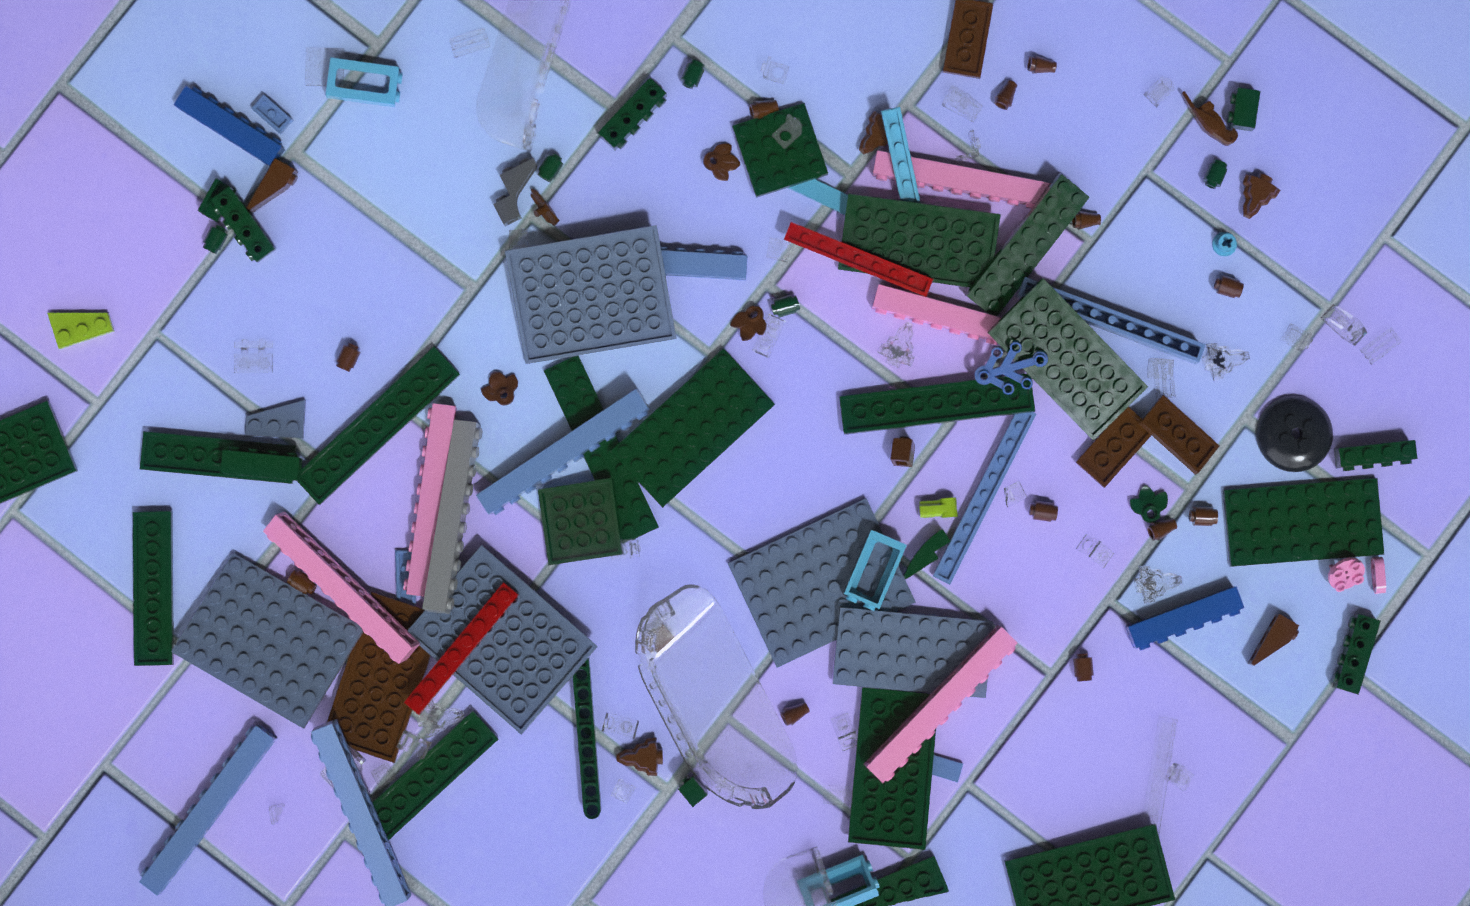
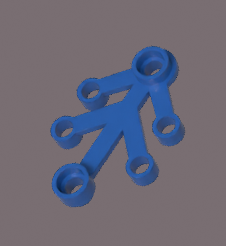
(1008, 368)

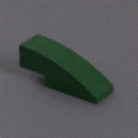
(926, 553)

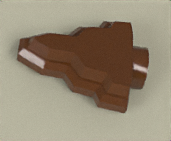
(875, 134)
(1258, 193)
(643, 757)

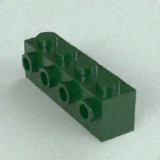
(633, 114)
(243, 224)
(1375, 454)
(261, 465)
(1356, 653)

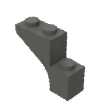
(514, 181)

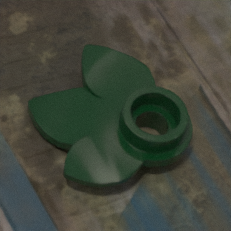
(1149, 501)

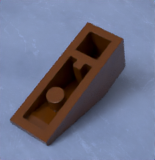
(275, 182)
(1278, 634)

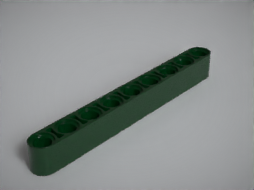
(584, 742)

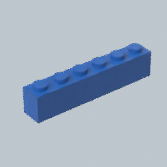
(228, 126)
(1184, 617)

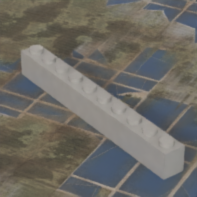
(452, 517)

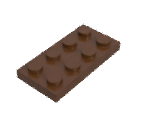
(968, 38)
(1179, 434)
(1114, 447)

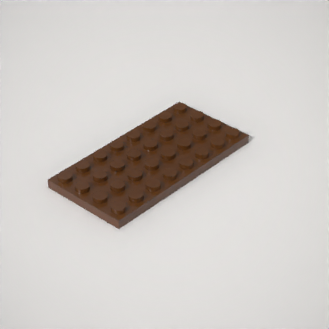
(375, 688)

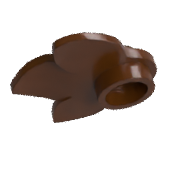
(724, 161)
(748, 325)
(499, 385)

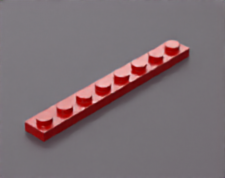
(858, 259)
(461, 648)

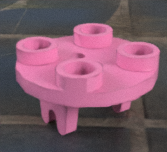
(1346, 574)

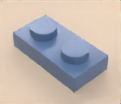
(272, 114)

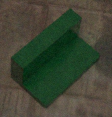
(205, 207)

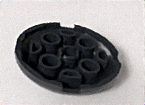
(1276, 438)

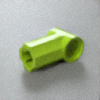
(938, 508)

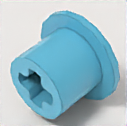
(1224, 244)

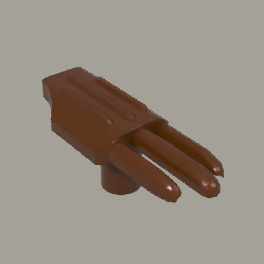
(543, 208)

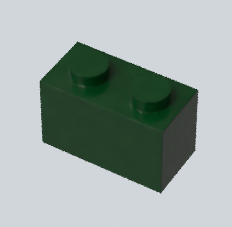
(1244, 109)
(692, 790)

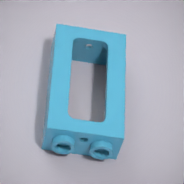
(363, 96)
(875, 601)
(850, 869)

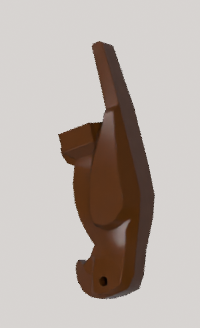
(1211, 122)

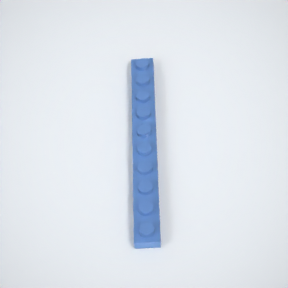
(983, 496)

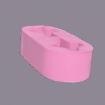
(1378, 575)

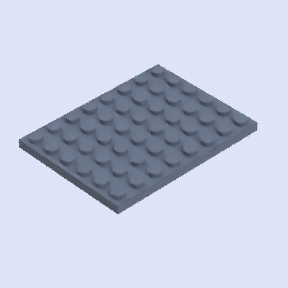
(591, 294)
(801, 581)
(268, 640)
(521, 657)

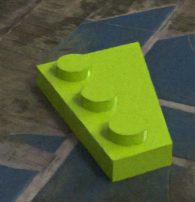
(79, 327)

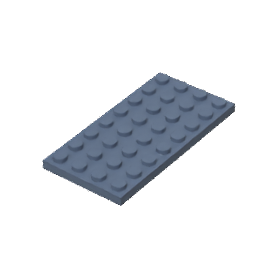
(903, 649)

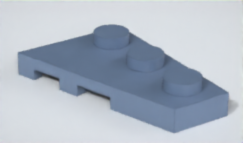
(282, 421)

